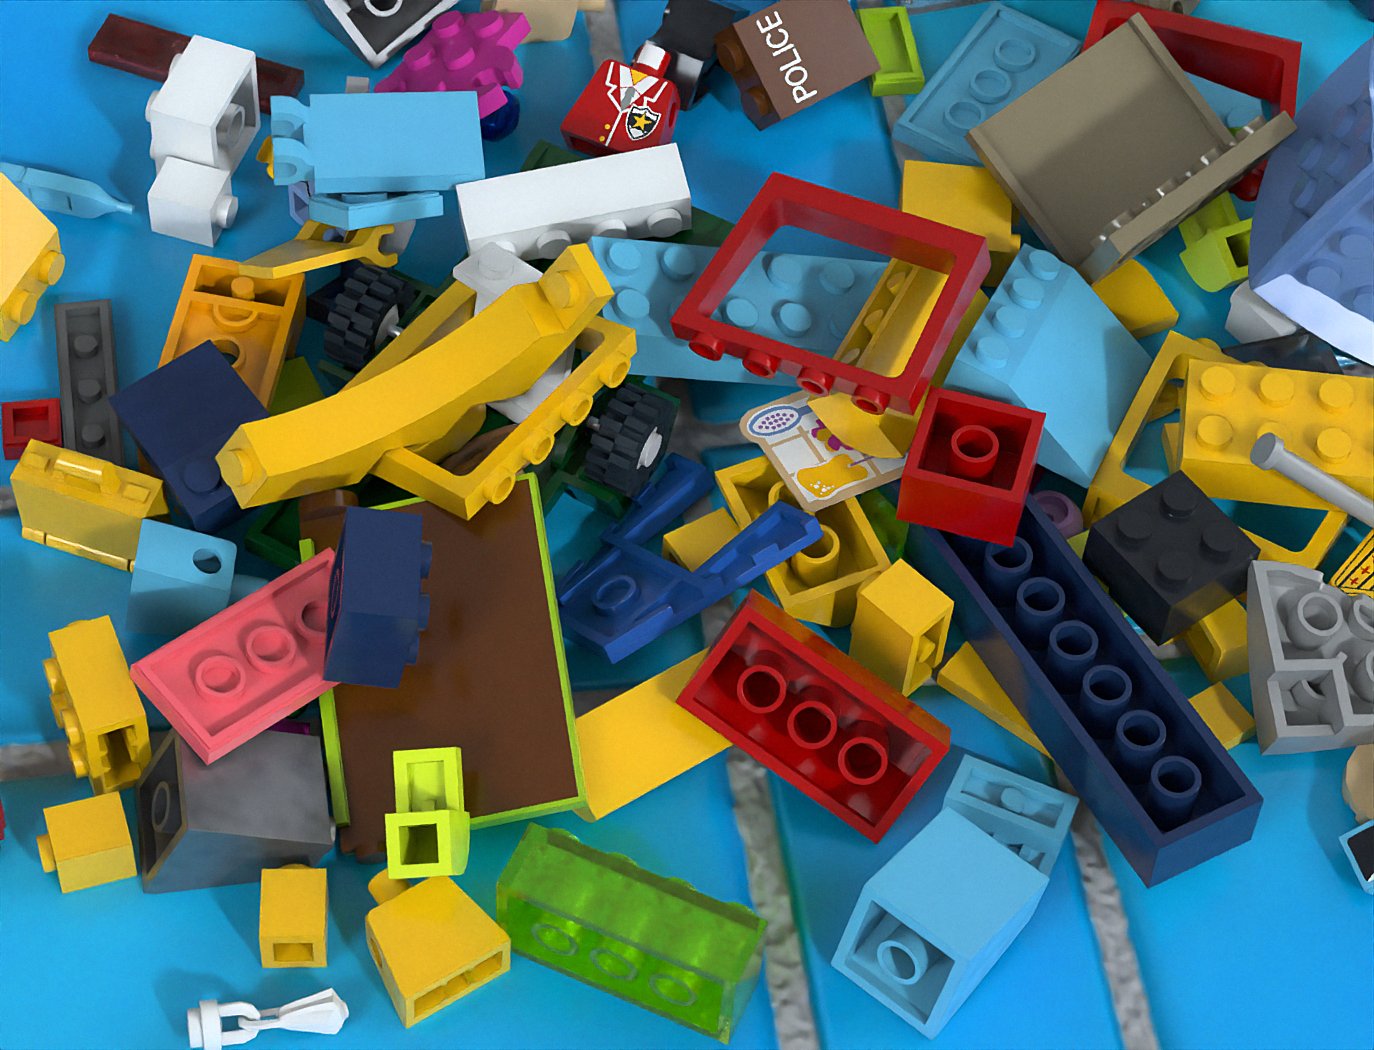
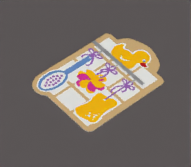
(810, 457)

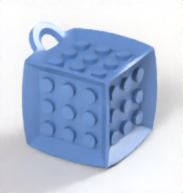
(1317, 214)

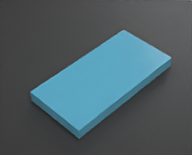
(984, 74)

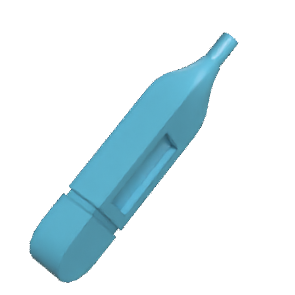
(63, 192)

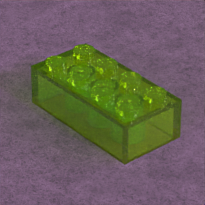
(630, 931)

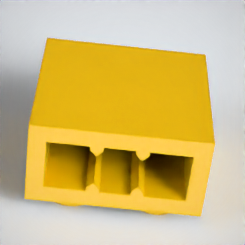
(967, 201)
(97, 705)

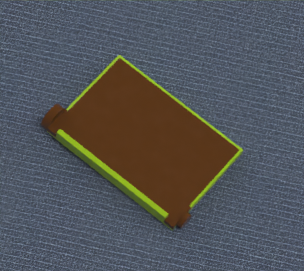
(482, 679)

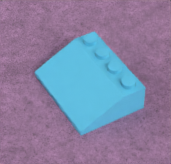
(1057, 352)

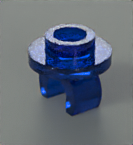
(502, 121)

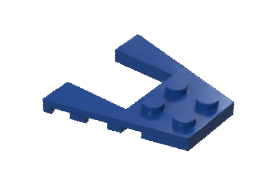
(636, 596)

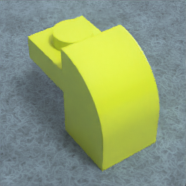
(1216, 245)
(430, 825)

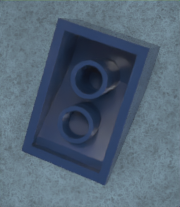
(180, 425)

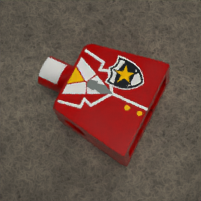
(624, 107)

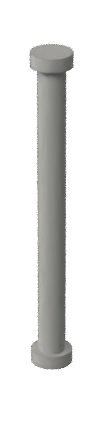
(1270, 453)

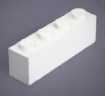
(566, 204)

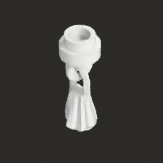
(316, 1013)

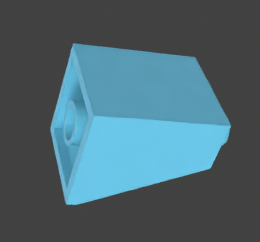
(937, 920)

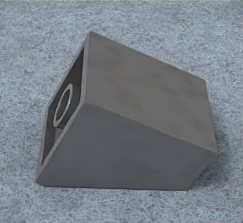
(233, 817)

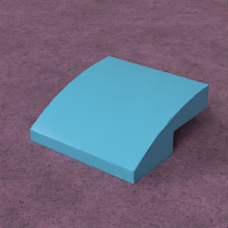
(1013, 810)

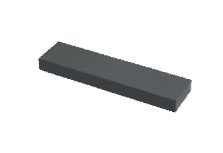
(88, 378)

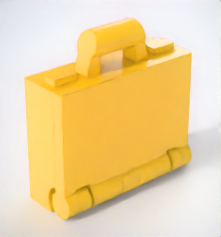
(85, 504)

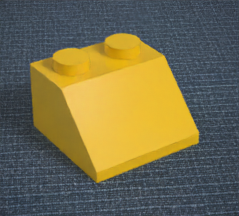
(28, 257)

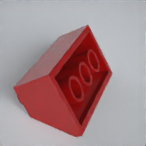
(815, 716)

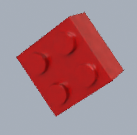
(970, 466)

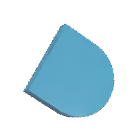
(373, 208)

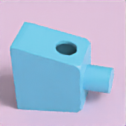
(182, 580)

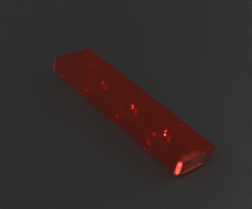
(150, 50)

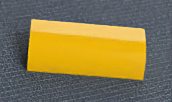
(882, 344)
(642, 741)

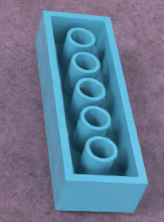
(778, 296)

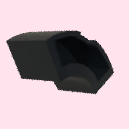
(689, 42)

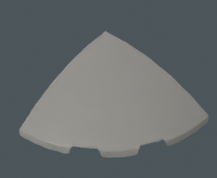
(1308, 660)

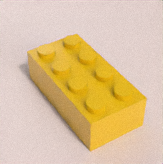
(1314, 413)

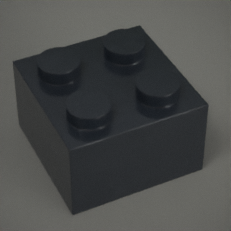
(1169, 557)

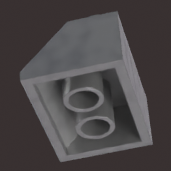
(377, 27)

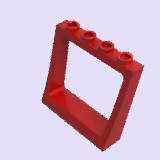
(1219, 53)
(859, 223)

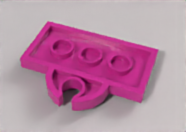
(464, 55)

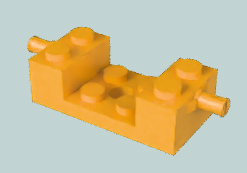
(242, 317)

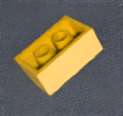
(823, 577)

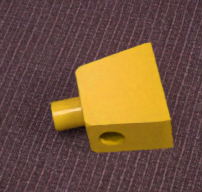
(431, 944)

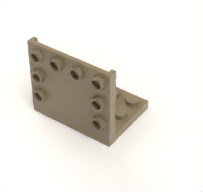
(1117, 151)

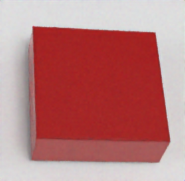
(30, 420)

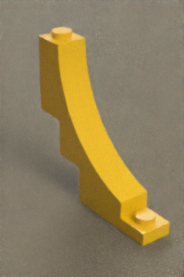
(421, 399)

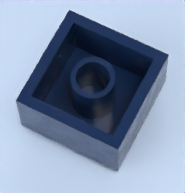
(376, 597)

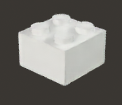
(206, 106)

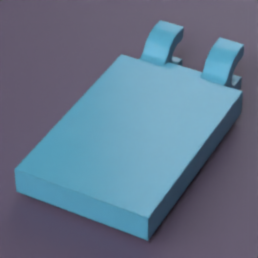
(378, 141)

